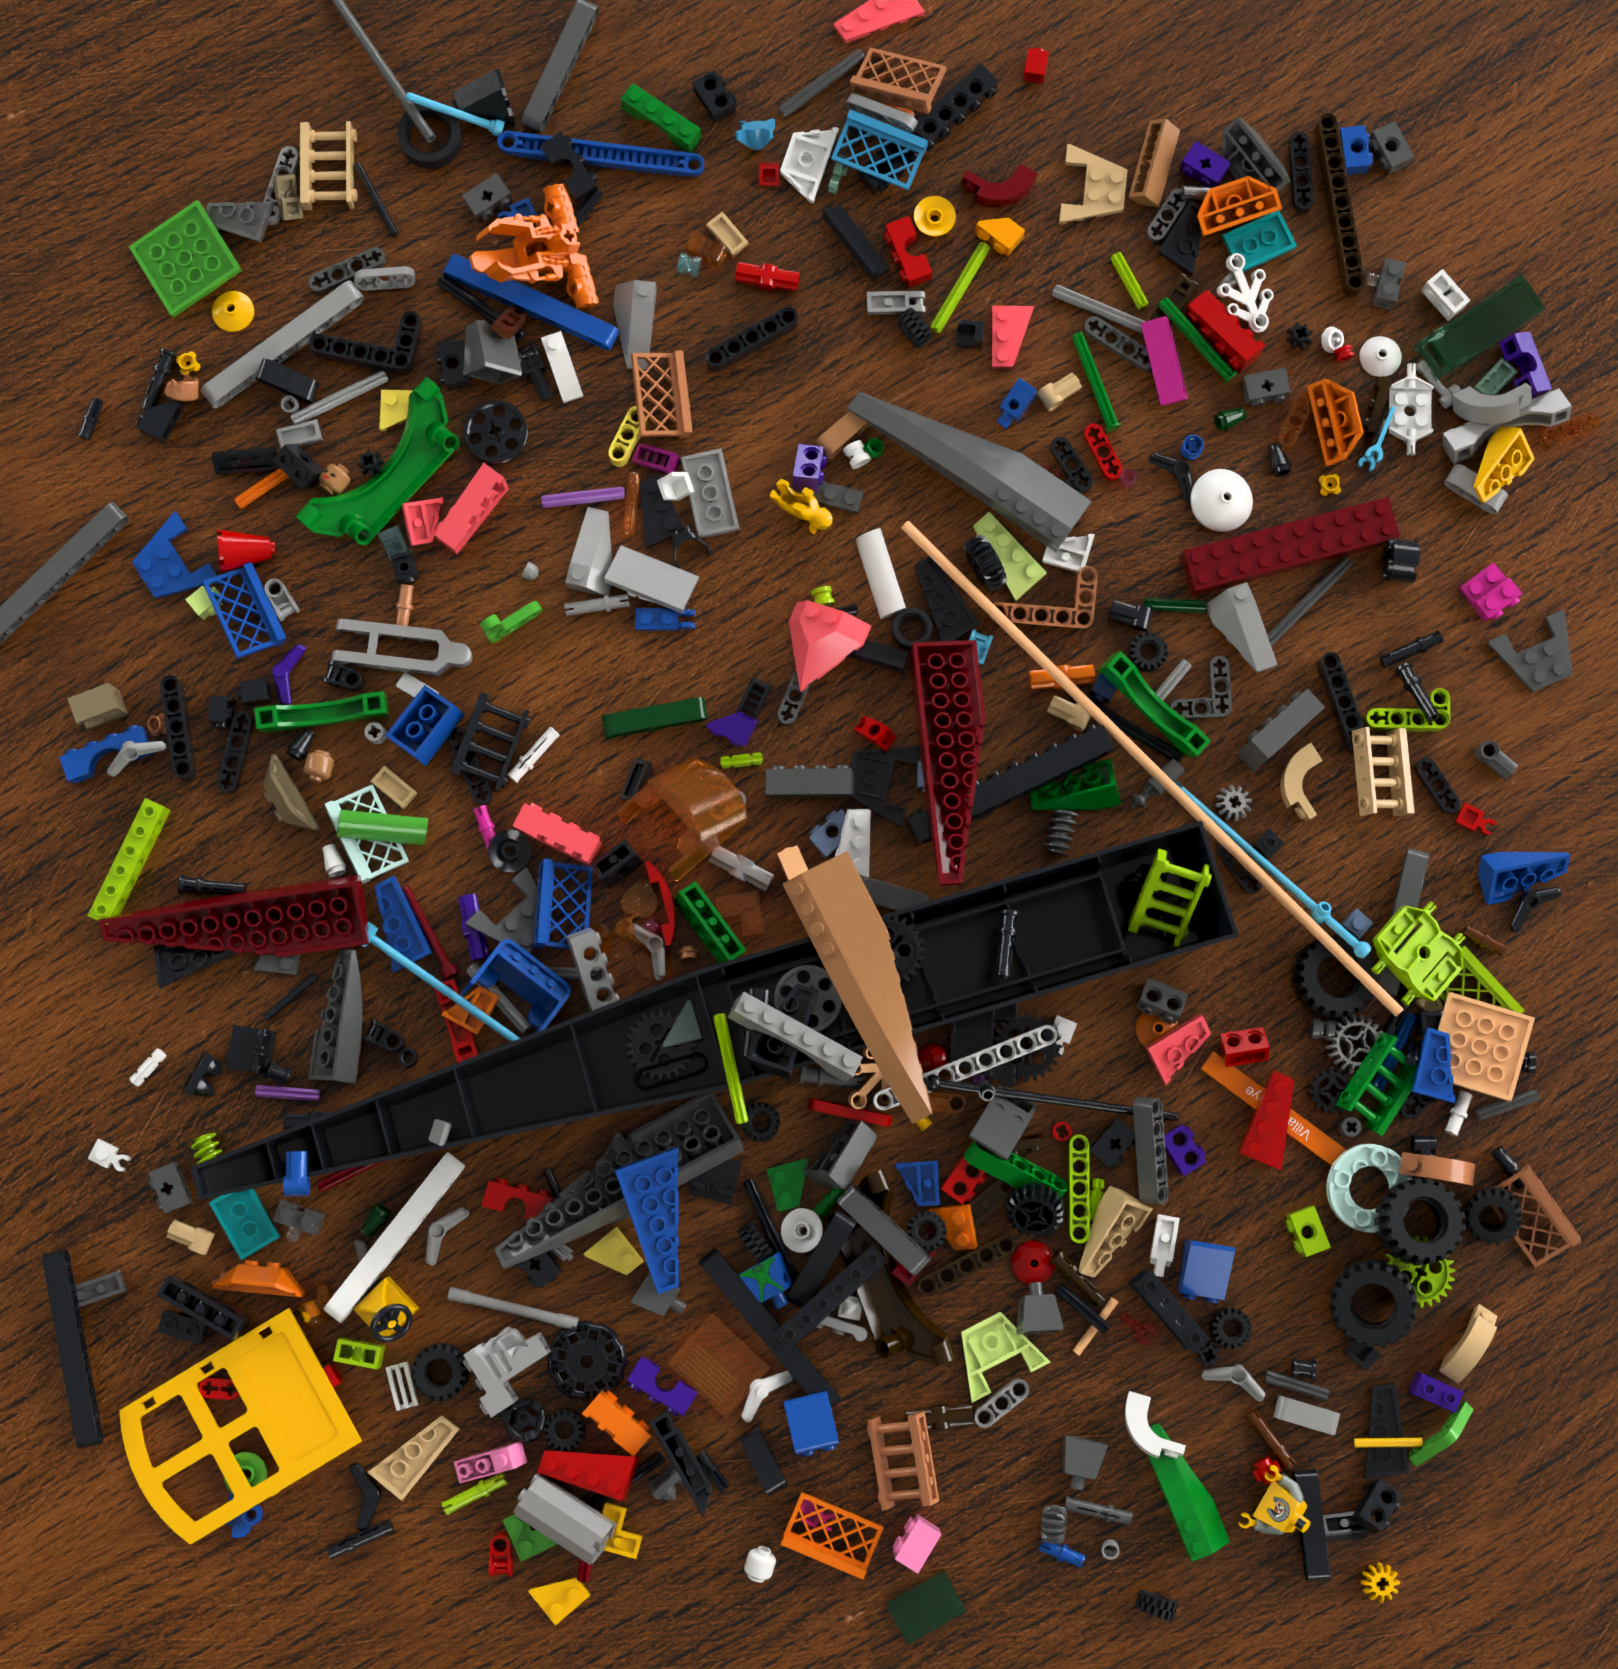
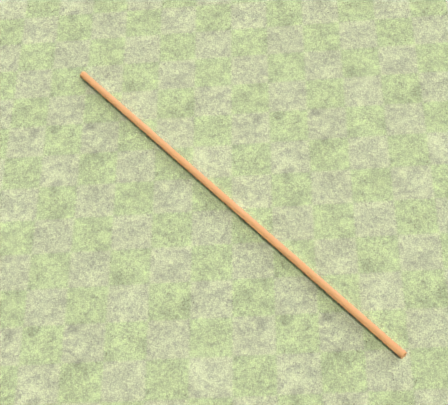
(1153, 770)

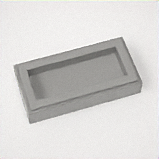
(300, 434)

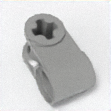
(282, 602)

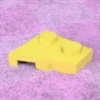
(393, 407)
(615, 1252)

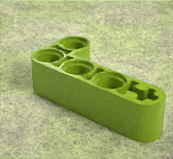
(1405, 716)

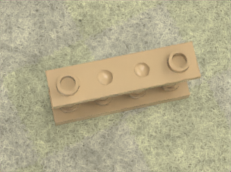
(309, 156)
(1398, 771)

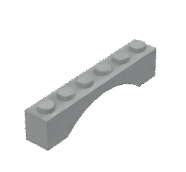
(1545, 410)
(765, 1019)

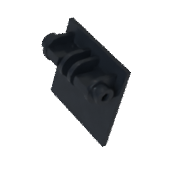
(250, 1049)
(718, 1182)

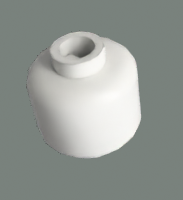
(760, 1564)

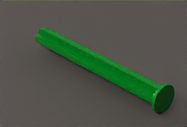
(1196, 339)
(1095, 382)

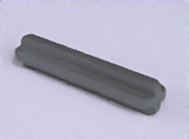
(1504, 1106)
(1296, 1385)

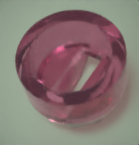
(1128, 474)
(652, 926)

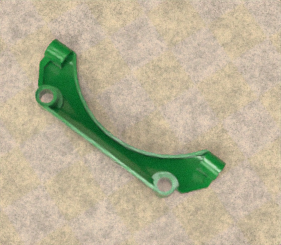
(409, 467)

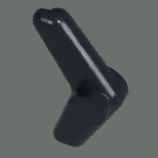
(1179, 468)
(1530, 901)
(371, 1495)

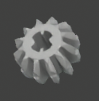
(1228, 795)

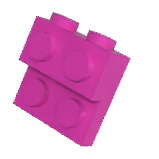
(1490, 592)

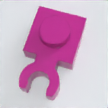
(807, 1507)

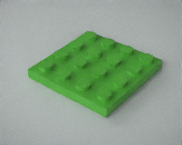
(185, 258)

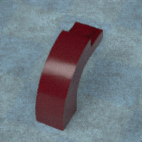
(1002, 193)

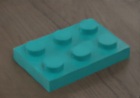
(1260, 240)
(245, 1221)

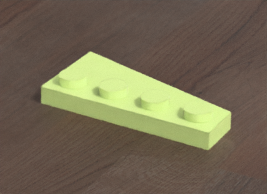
(1018, 564)

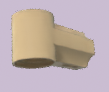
(1054, 394)
(1072, 713)
(195, 1238)

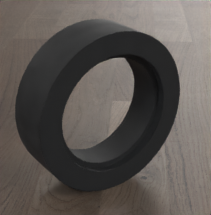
(435, 159)

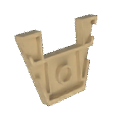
(1102, 190)

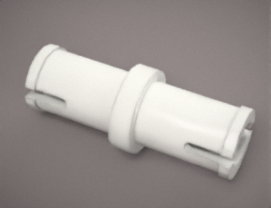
(1458, 1113)

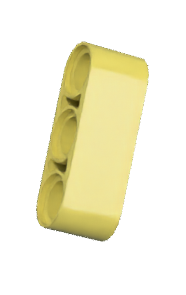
(623, 445)

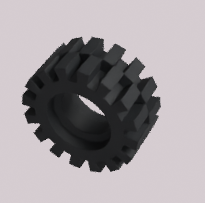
(914, 327)
(1157, 643)
(774, 1122)
(936, 1222)
(755, 1241)
(1244, 1328)
(564, 1416)
(1156, 1605)

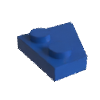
(922, 1181)

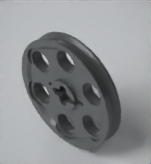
(816, 974)

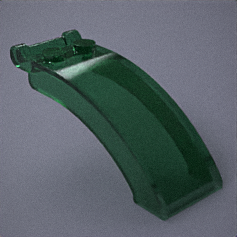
(1480, 327)

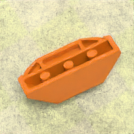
(1236, 204)
(1335, 419)
(260, 1279)

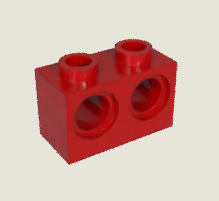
(1244, 1047)
(959, 1175)

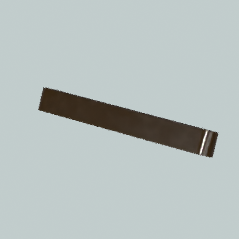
(1341, 195)

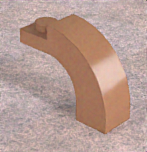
(1437, 1168)

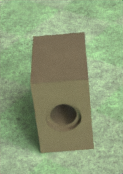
(98, 706)

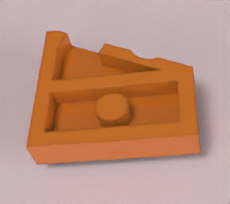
(483, 1000)
(959, 1225)

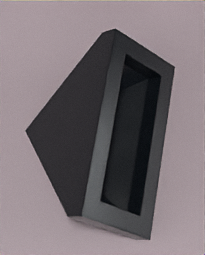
(639, 773)

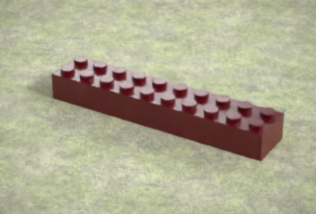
(1289, 546)

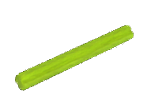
(960, 287)
(730, 1068)

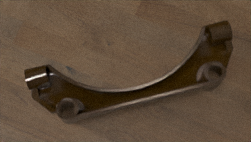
(887, 1306)

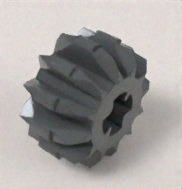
(1053, 1524)

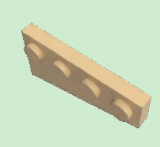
(408, 1463)

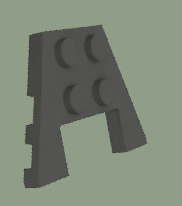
(1543, 662)
(519, 923)

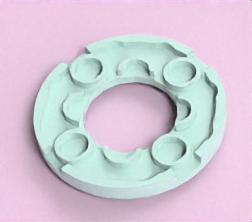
(1340, 1179)

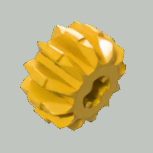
(1385, 1588)

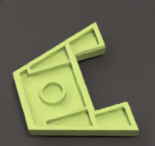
(990, 1344)

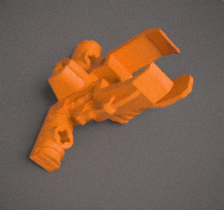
(541, 249)

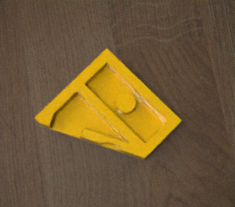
(560, 1597)

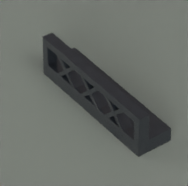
(855, 242)
(881, 656)

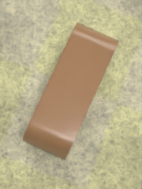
(841, 434)

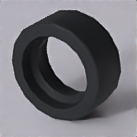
(911, 612)

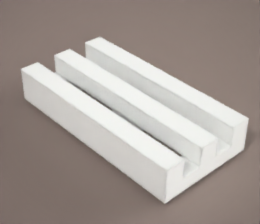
(407, 1404)

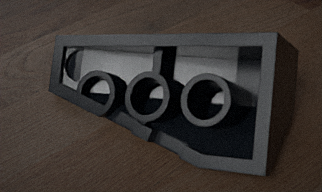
(773, 1054)

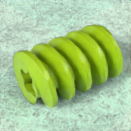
(205, 1147)

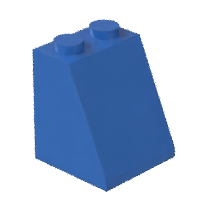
(1205, 1270)

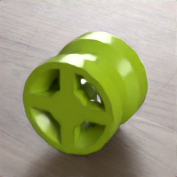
(823, 596)

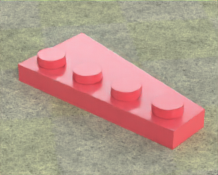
(875, 16)

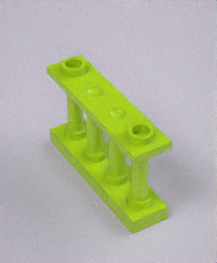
(1154, 882)

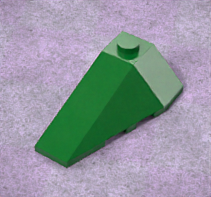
(1088, 790)

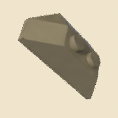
(286, 797)

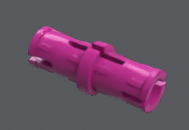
(485, 827)

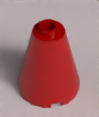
(242, 548)

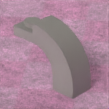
(1491, 409)

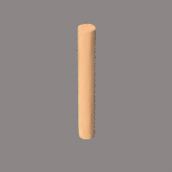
(1087, 1337)

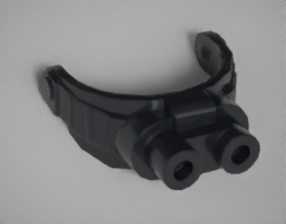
(685, 535)

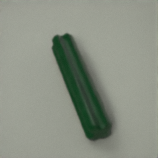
(1176, 605)

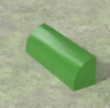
(382, 827)

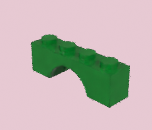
(646, 107)

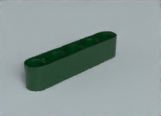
(654, 717)

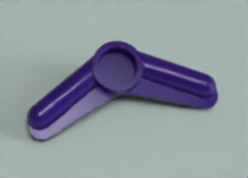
(282, 672)

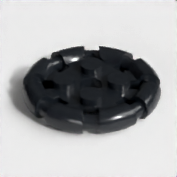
(590, 1347)

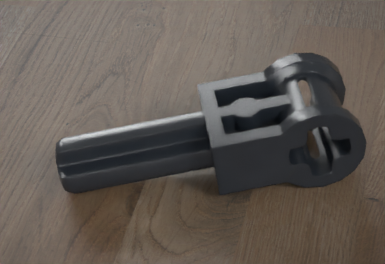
(533, 367)

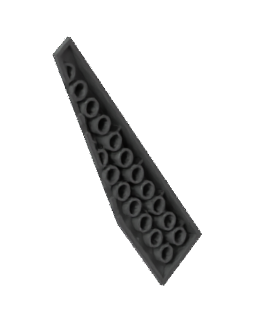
(986, 470)

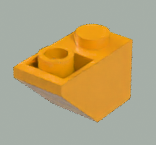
(1001, 233)

